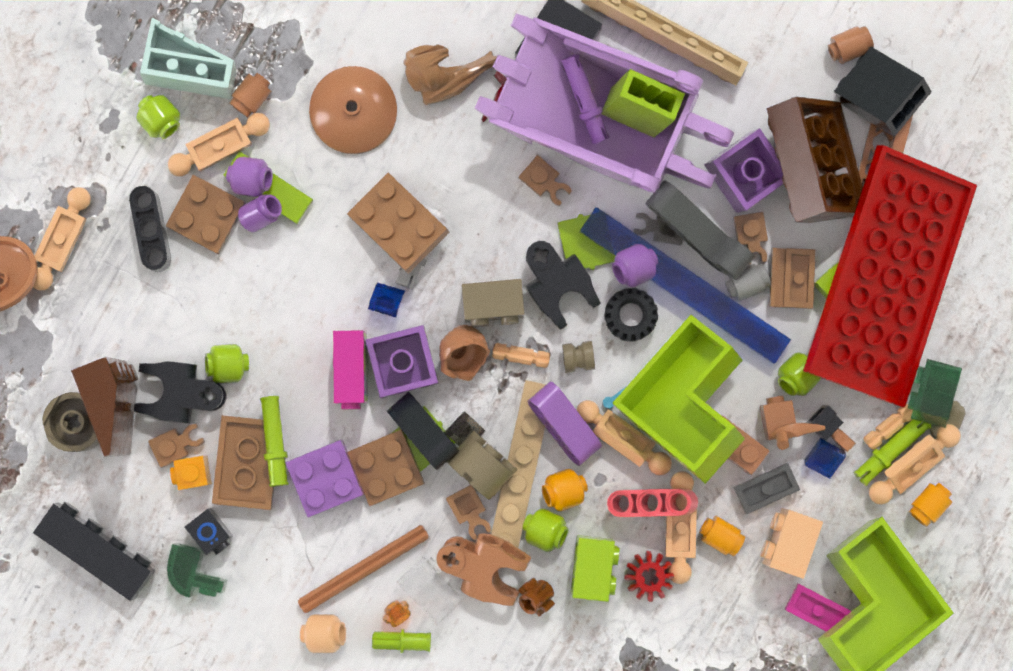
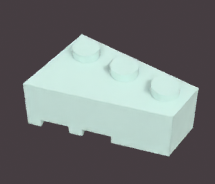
(184, 64)

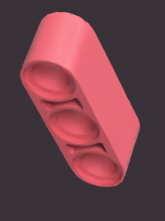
(638, 502)

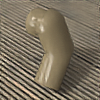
(956, 418)

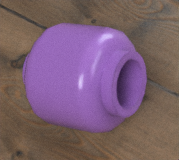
(249, 176)
(635, 265)

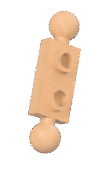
(218, 144)
(61, 237)
(624, 438)
(914, 464)
(681, 532)

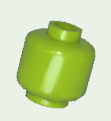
(158, 116)
(226, 363)
(792, 377)
(545, 530)

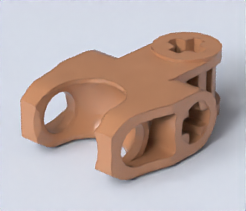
(479, 566)

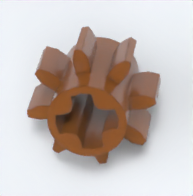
(536, 597)

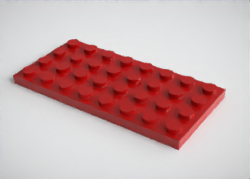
(890, 276)

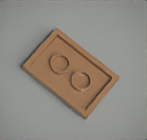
(398, 223)
(240, 465)

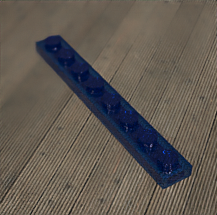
(691, 289)

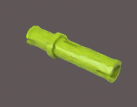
(274, 441)
(882, 458)

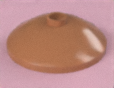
(356, 130)
(17, 271)

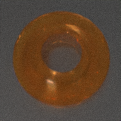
(396, 613)

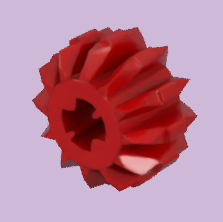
(658, 572)

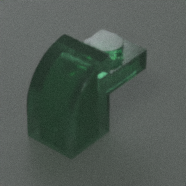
(184, 574)

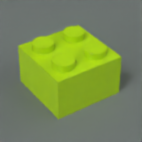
(594, 568)

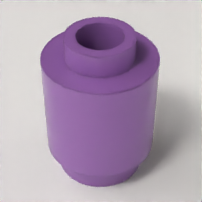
(259, 212)

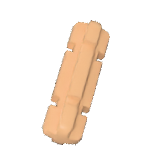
(521, 355)
(888, 427)

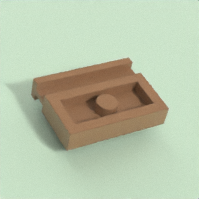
(792, 278)

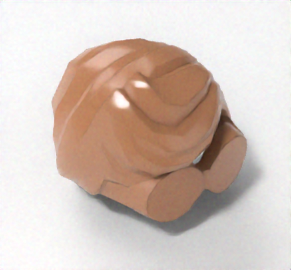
(463, 352)

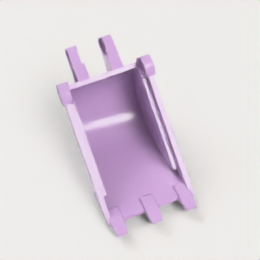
(543, 109)

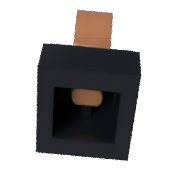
(828, 417)

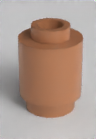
(850, 44)
(250, 94)

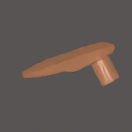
(793, 430)

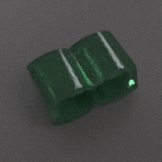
(935, 393)

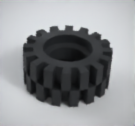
(637, 297)

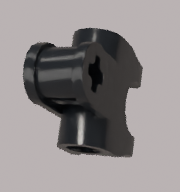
(556, 279)
(180, 393)

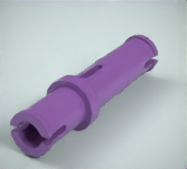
(581, 88)

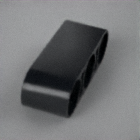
(141, 217)
(422, 430)

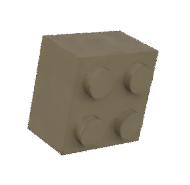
(492, 302)

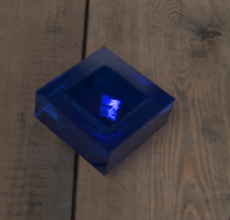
(386, 299)
(825, 458)

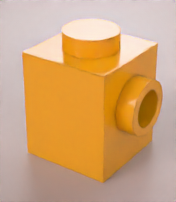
(191, 472)

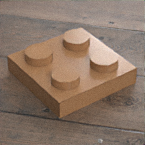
(205, 214)
(386, 467)

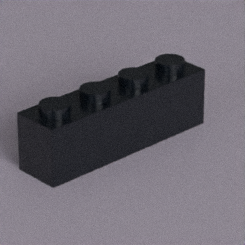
(94, 550)

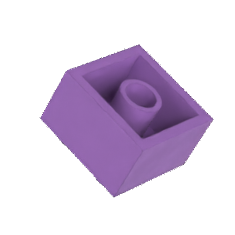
(747, 170)
(402, 361)
(324, 478)

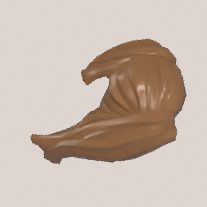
(439, 82)

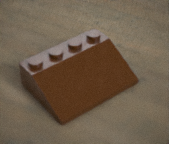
(815, 159)
(109, 399)

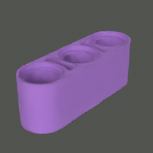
(564, 423)

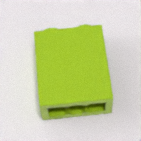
(642, 103)

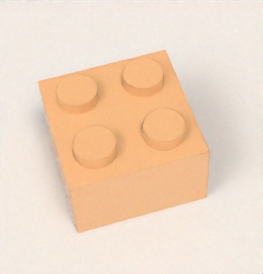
(791, 542)

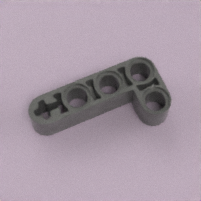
(699, 231)

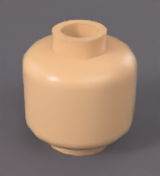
(323, 633)

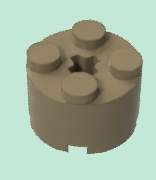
(59, 427)
(481, 465)

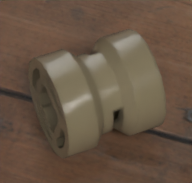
(579, 356)

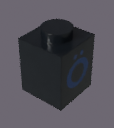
(209, 532)

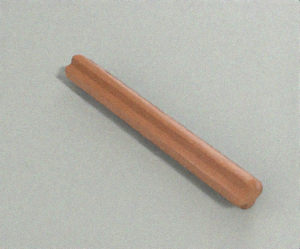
(363, 569)

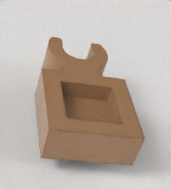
(541, 178)
(752, 231)
(172, 446)
(467, 507)

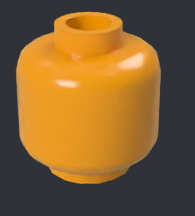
(564, 490)

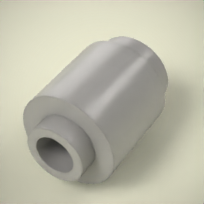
(749, 283)

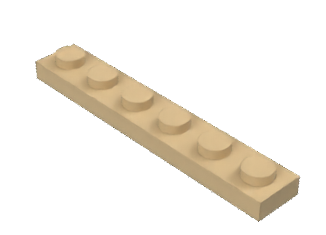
(672, 37)
(524, 456)

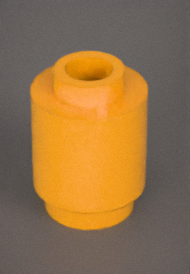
(931, 504)
(722, 535)

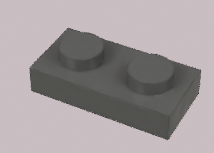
(766, 488)

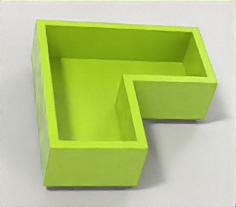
(672, 394)
(895, 598)

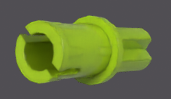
(401, 641)

